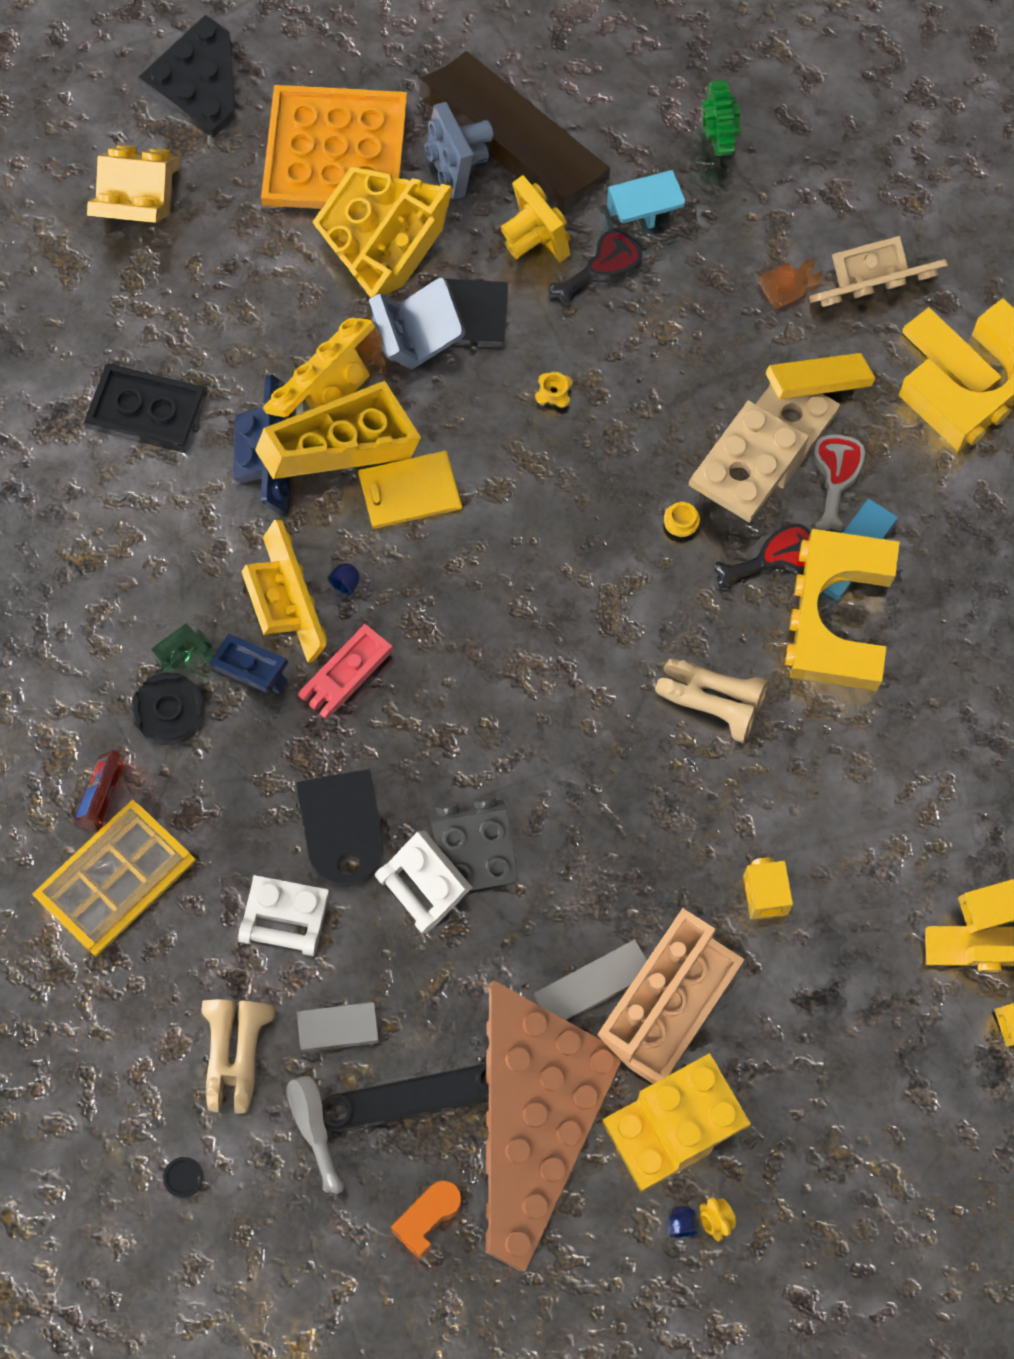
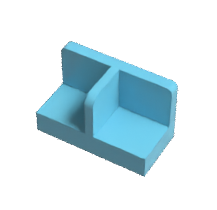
(645, 198)

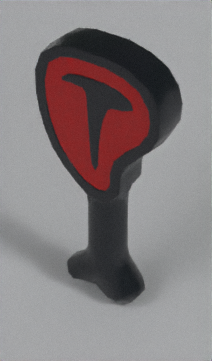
(777, 553)

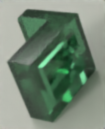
(178, 646)

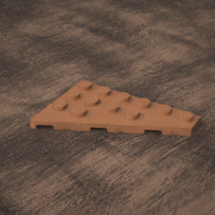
(542, 1104)

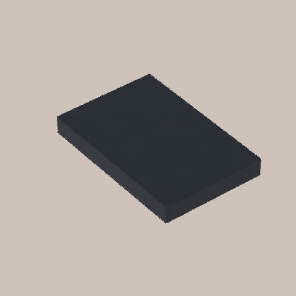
(145, 408)

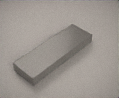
(593, 982)

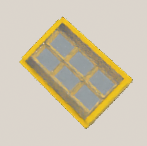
(114, 877)

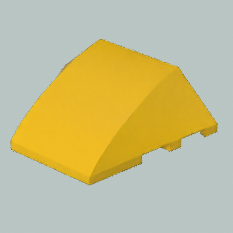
(382, 226)

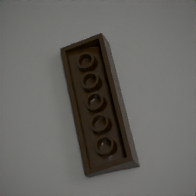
(522, 137)

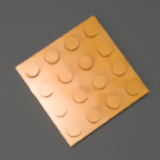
(323, 134)

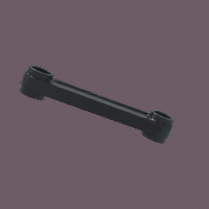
(408, 1098)

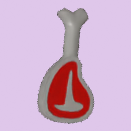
(840, 462)

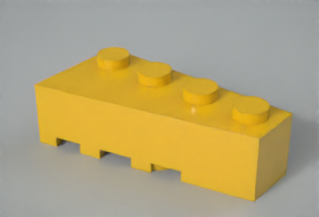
(341, 434)

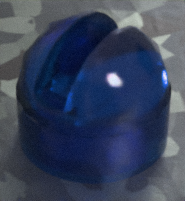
(344, 578)
(683, 1222)

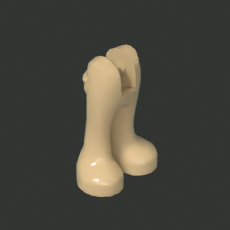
(738, 715)
(242, 1073)

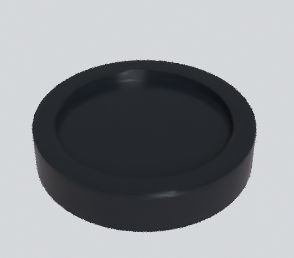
(183, 1177)

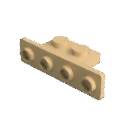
(873, 265)

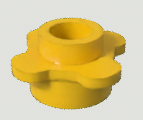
(554, 380)
(717, 1218)

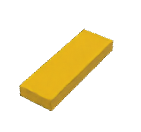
(950, 352)
(820, 375)

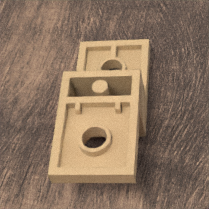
(764, 447)

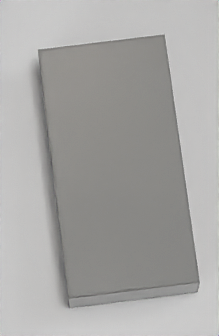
(337, 1027)

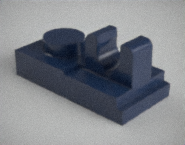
(250, 664)

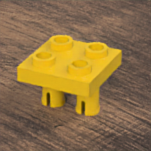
(535, 223)

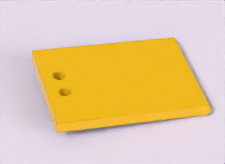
(410, 489)

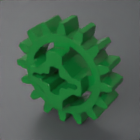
(721, 118)

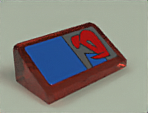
(100, 791)

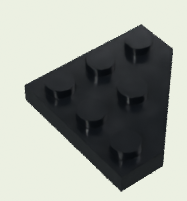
(196, 77)

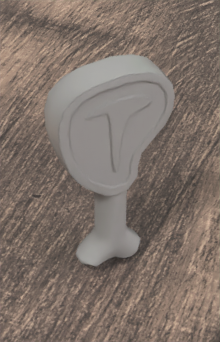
(307, 1111)

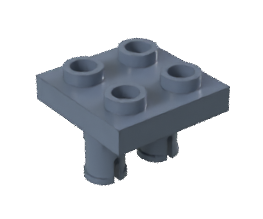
(455, 148)

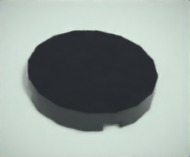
(168, 709)

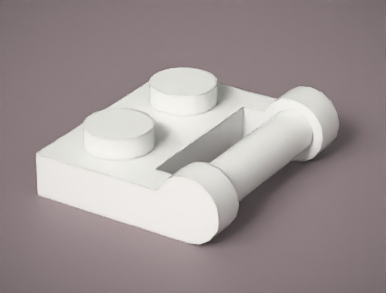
(431, 873)
(286, 904)

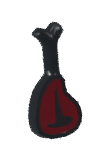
(614, 260)

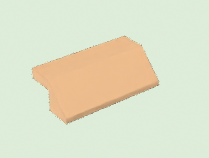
(670, 998)

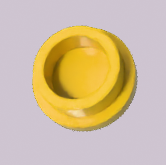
(681, 519)

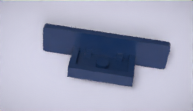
(246, 460)

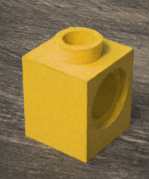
(767, 889)

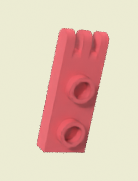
(346, 670)

